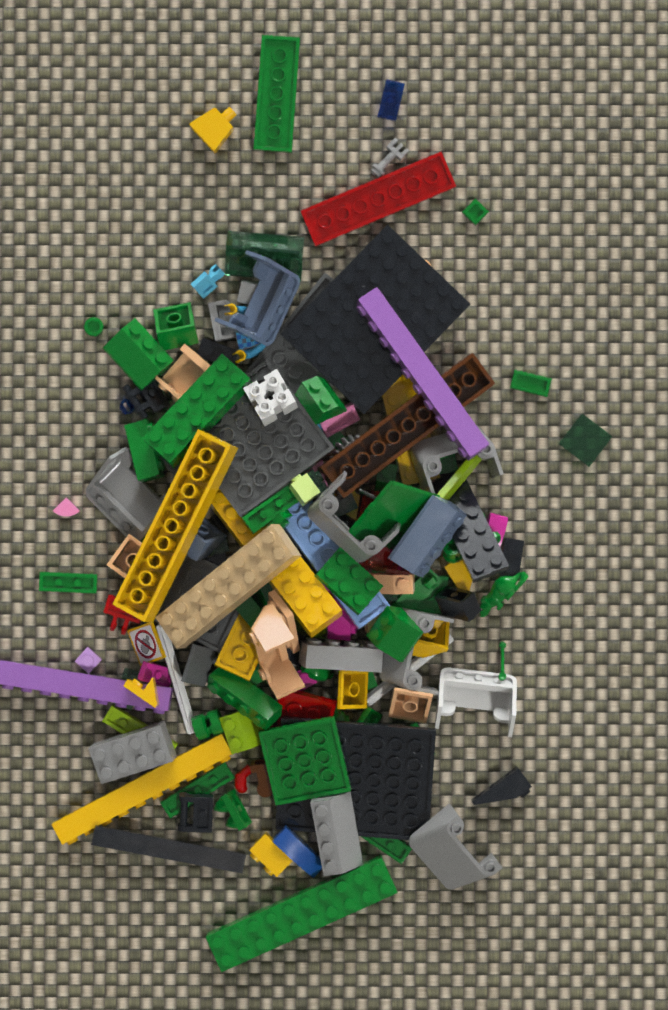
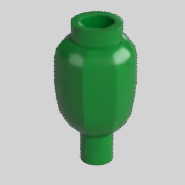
(318, 674)

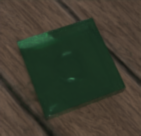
(585, 440)

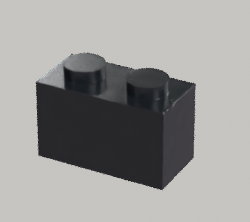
(458, 603)

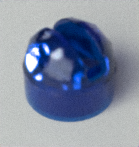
(129, 405)

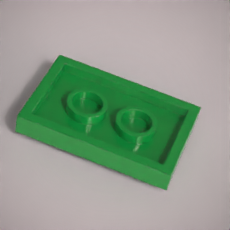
(348, 581)

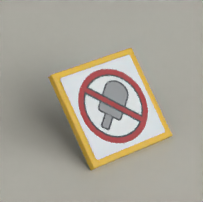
(146, 643)

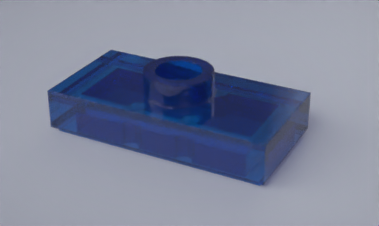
(391, 100)

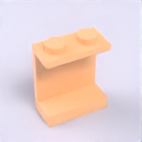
(183, 373)

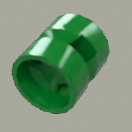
(202, 727)

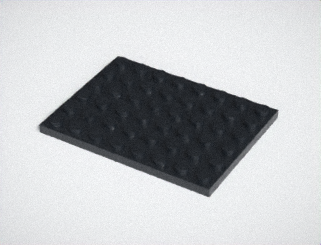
(339, 338)
(388, 778)

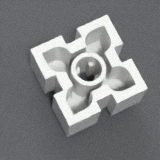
(281, 401)

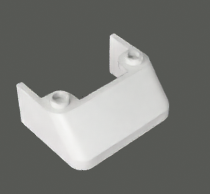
(477, 691)

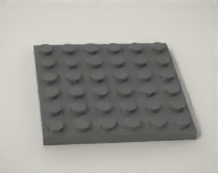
(268, 454)

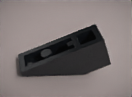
(507, 787)

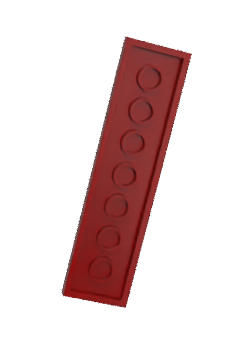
(378, 199)

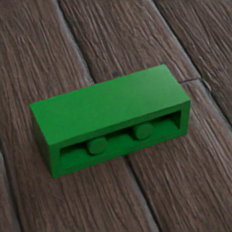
(145, 460)

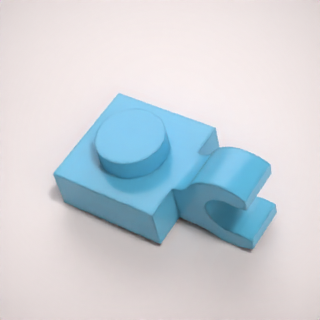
(206, 282)

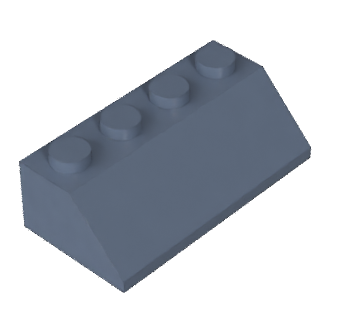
(427, 535)

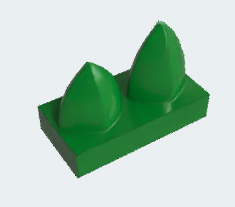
(238, 815)

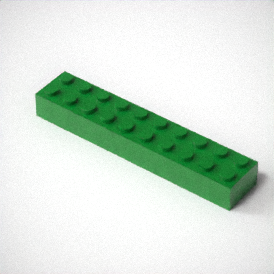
(301, 913)

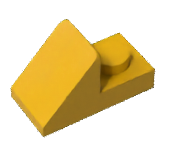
(148, 694)

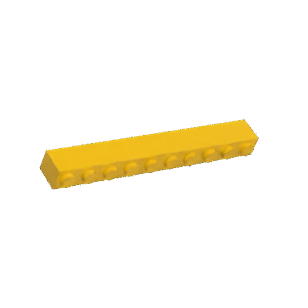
(142, 788)

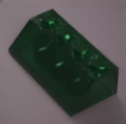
(280, 248)

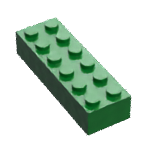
(197, 409)

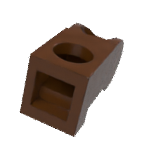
(259, 767)

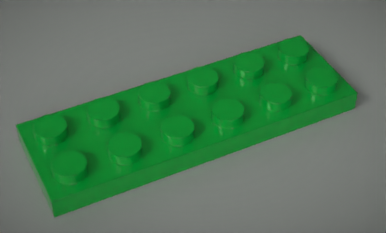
(276, 93)

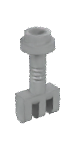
(378, 170)

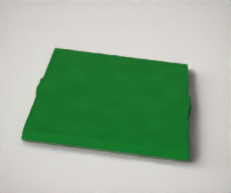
(393, 505)

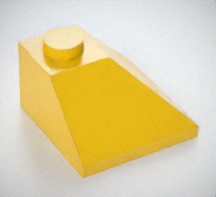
(434, 641)

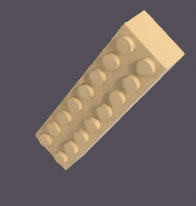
(228, 586)

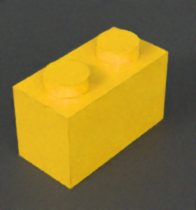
(269, 855)

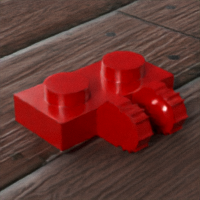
(117, 612)

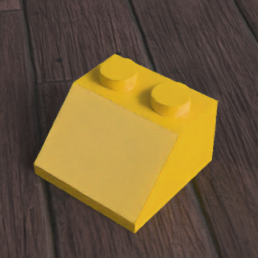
(352, 689)

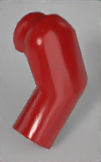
(240, 779)

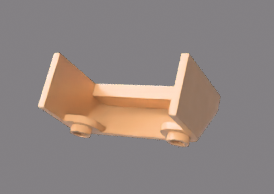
(270, 640)

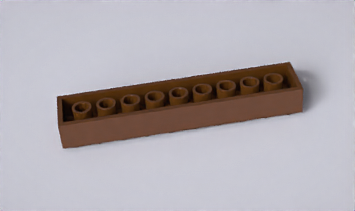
(401, 429)

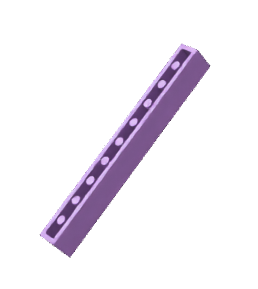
(422, 373)
(79, 685)

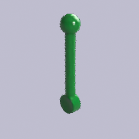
(502, 676)

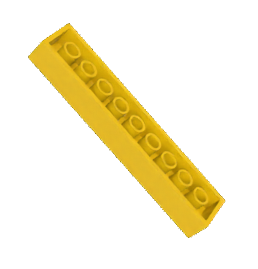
(175, 526)
(295, 584)

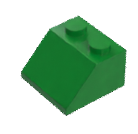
(175, 326)
(319, 399)
(394, 633)

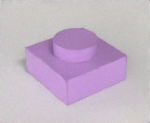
(88, 660)

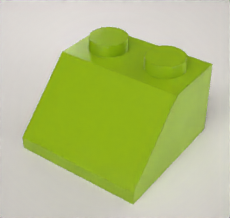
(240, 732)

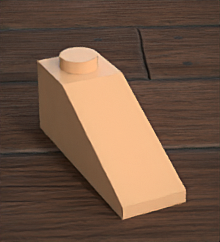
(396, 583)

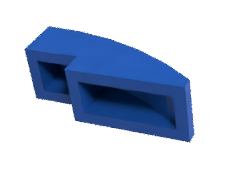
(298, 851)

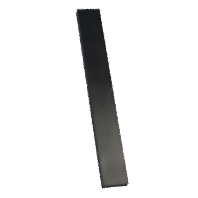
(168, 849)

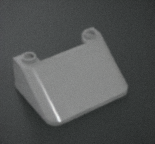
(122, 497)
(446, 855)

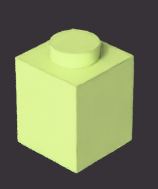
(304, 489)

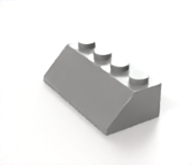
(336, 833)

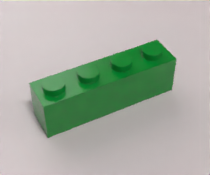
(245, 697)

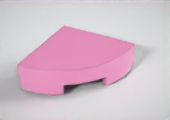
(66, 508)

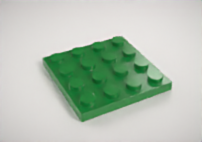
(305, 760)

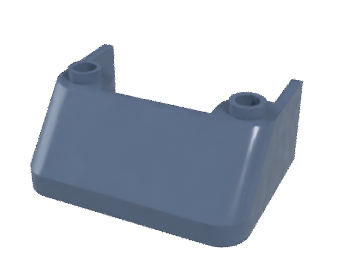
(268, 302)

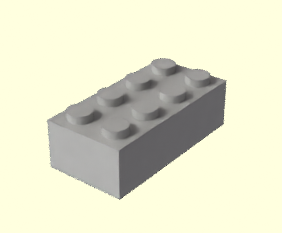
(340, 656)
(132, 752)

